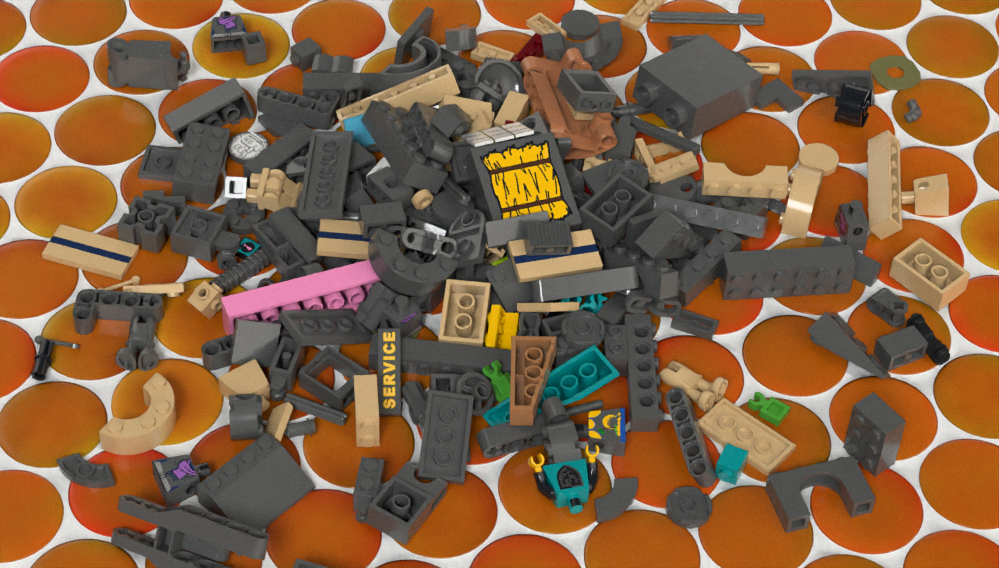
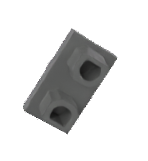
(488, 91)

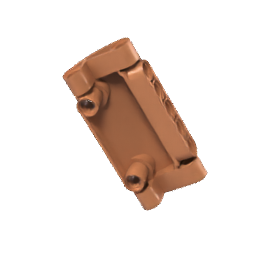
(540, 83)

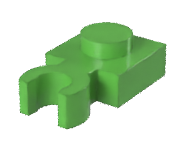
(499, 381)
(770, 410)

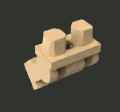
(273, 190)

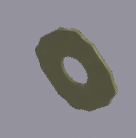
(909, 80)

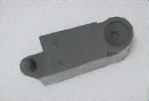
(145, 64)

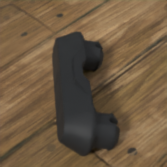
(935, 350)

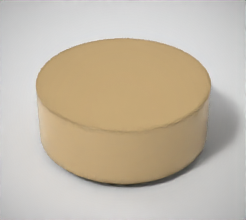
(422, 199)

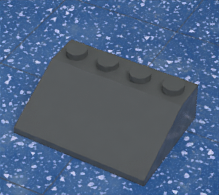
(255, 485)

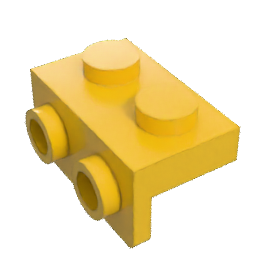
(501, 328)

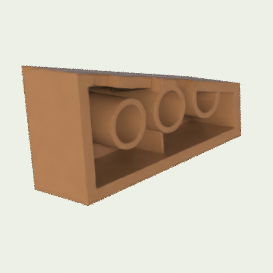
(530, 370)

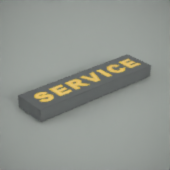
(389, 372)

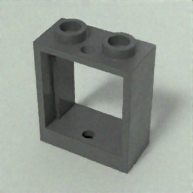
(586, 89)
(330, 357)

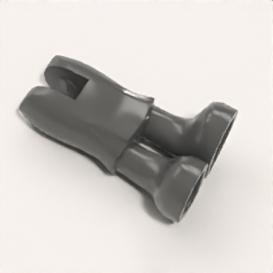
(140, 339)

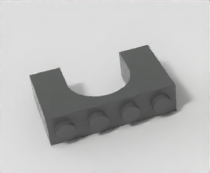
(839, 475)

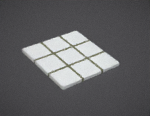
(497, 134)

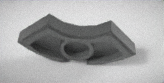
(85, 473)
(617, 500)

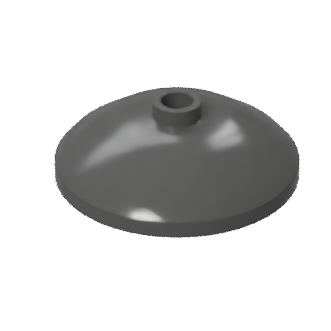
(505, 72)

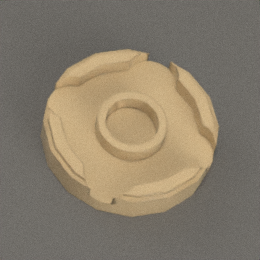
(820, 157)

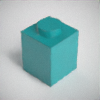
(731, 464)

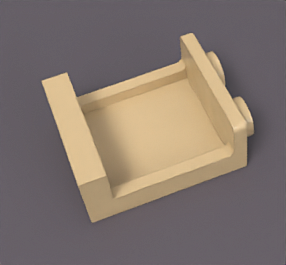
(646, 153)

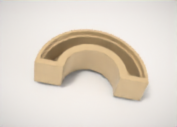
(801, 200)
(149, 429)

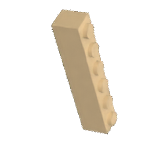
(425, 89)
(884, 185)

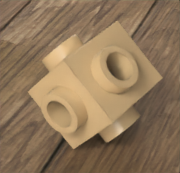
(207, 299)

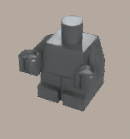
(296, 169)

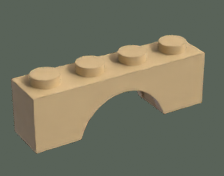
(720, 181)

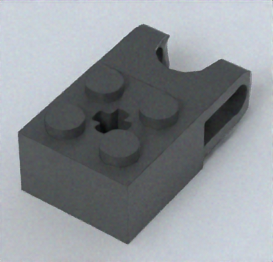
(405, 504)

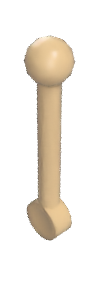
(134, 280)

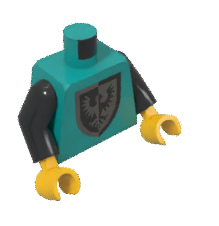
(568, 481)

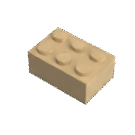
(929, 274)
(465, 312)

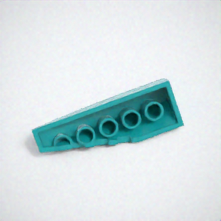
(568, 382)

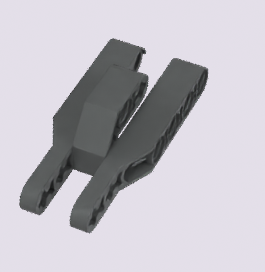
(187, 529)

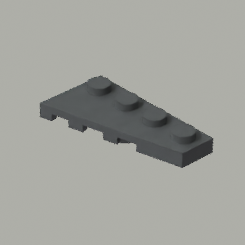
(831, 81)

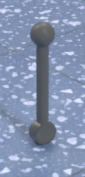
(38, 339)

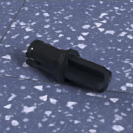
(42, 360)

